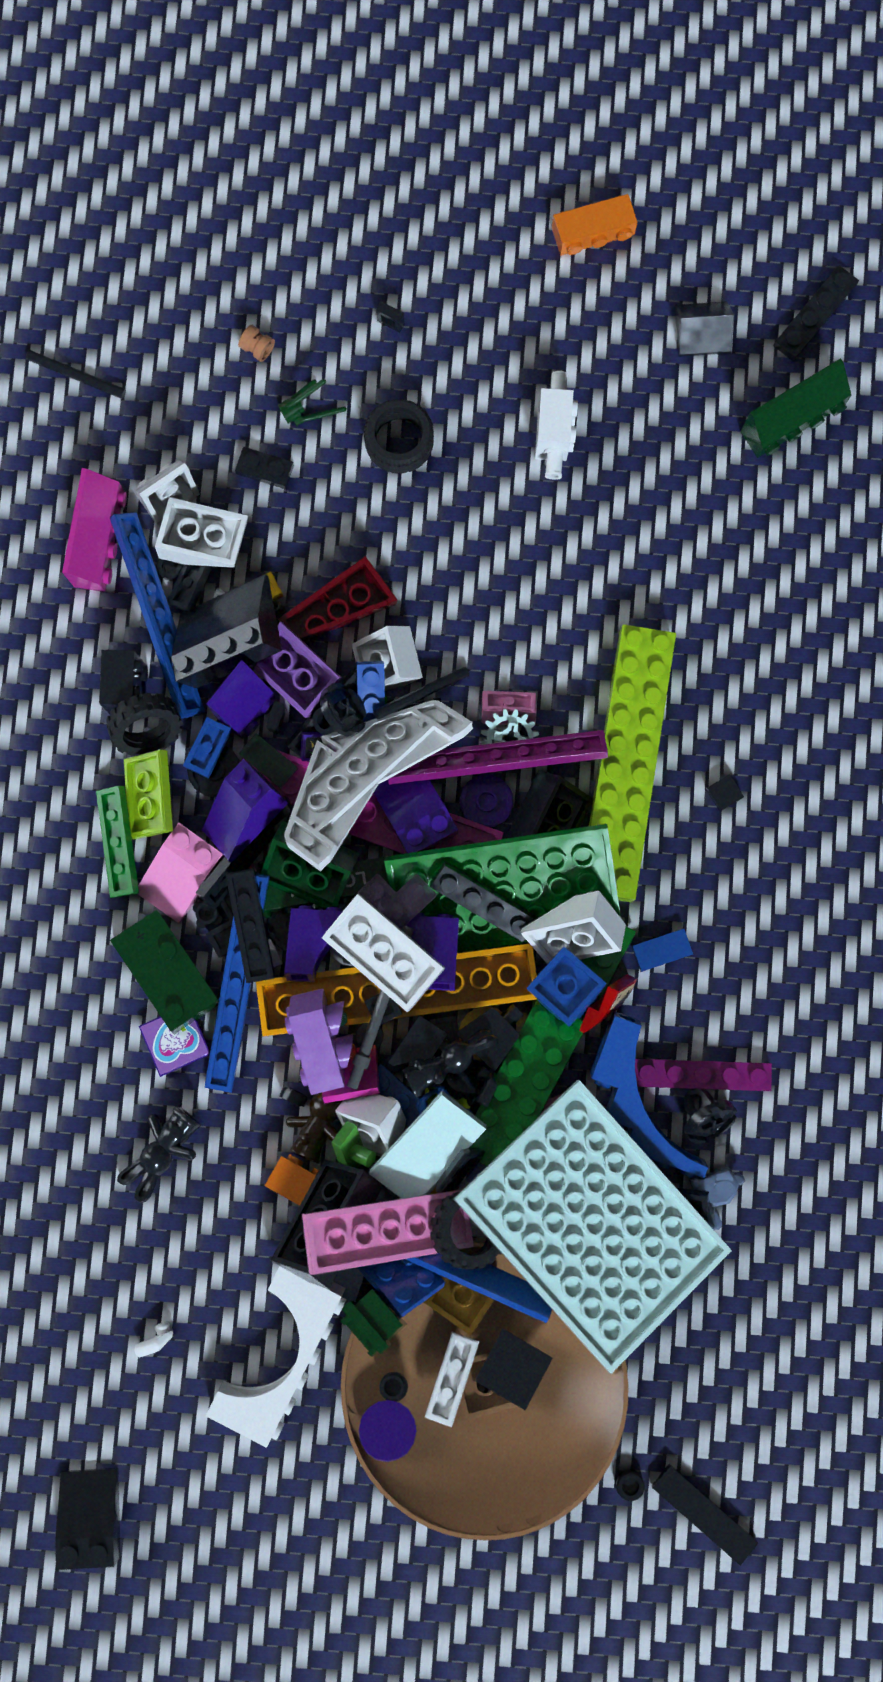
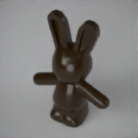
(315, 1128)

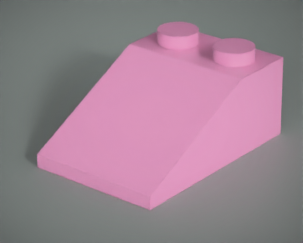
(178, 872)

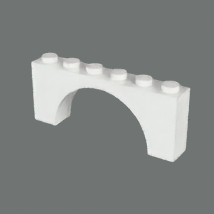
(258, 1410)

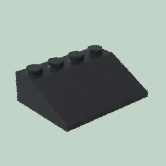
(224, 633)

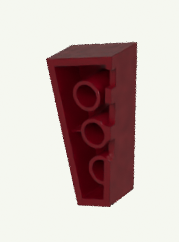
(340, 602)

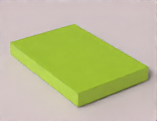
(148, 794)

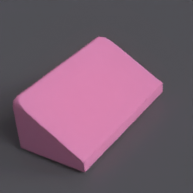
(498, 700)

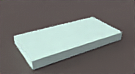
(427, 1147)

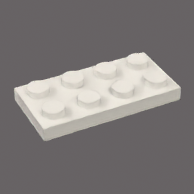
(383, 952)

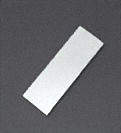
(452, 1379)

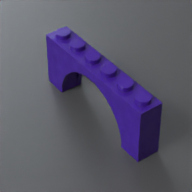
(307, 948)

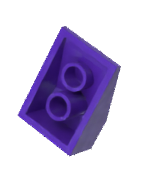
(241, 701)
(242, 810)
(416, 814)

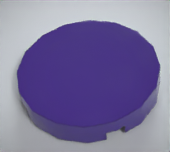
(486, 800)
(387, 1431)

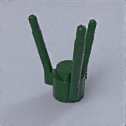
(292, 407)

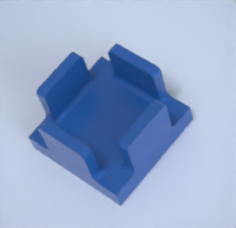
(566, 987)

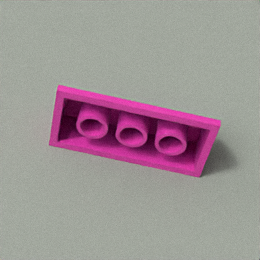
(91, 533)

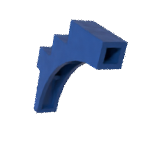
(616, 1068)

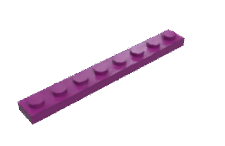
(507, 756)

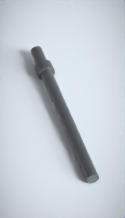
(362, 1059)

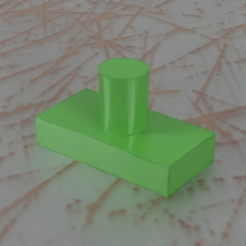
(350, 1149)

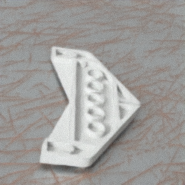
(344, 780)

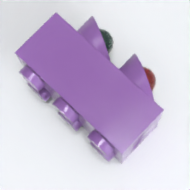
(316, 1040)

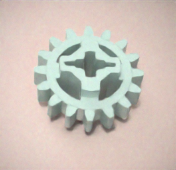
(513, 720)

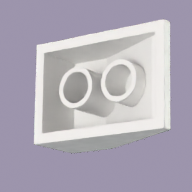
(172, 481)
(200, 534)
(581, 924)

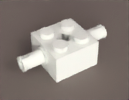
(556, 425)

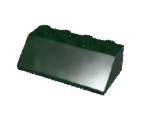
(797, 409)

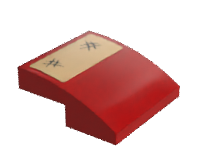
(613, 999)

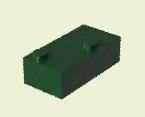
(165, 972)

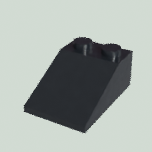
(88, 1519)

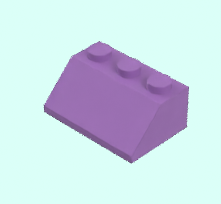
(297, 672)

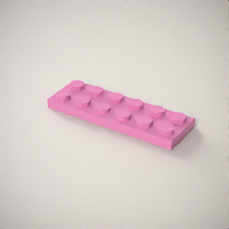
(378, 1233)

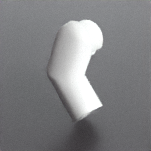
(155, 1344)

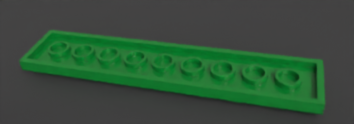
(535, 1066)

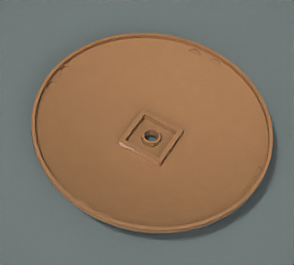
(497, 1465)

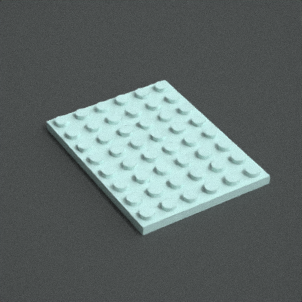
(593, 1225)

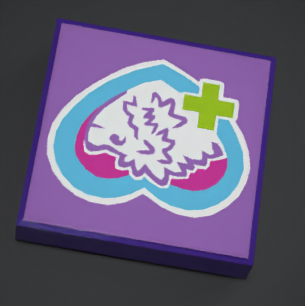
(174, 1051)

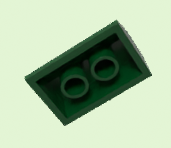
(302, 879)

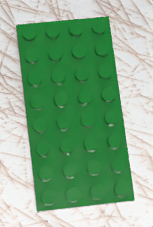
(528, 870)

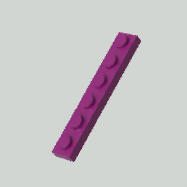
(703, 1074)

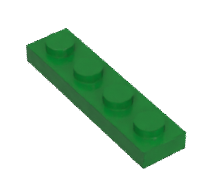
(117, 842)

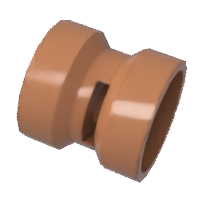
(255, 342)

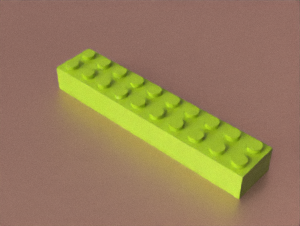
(632, 744)

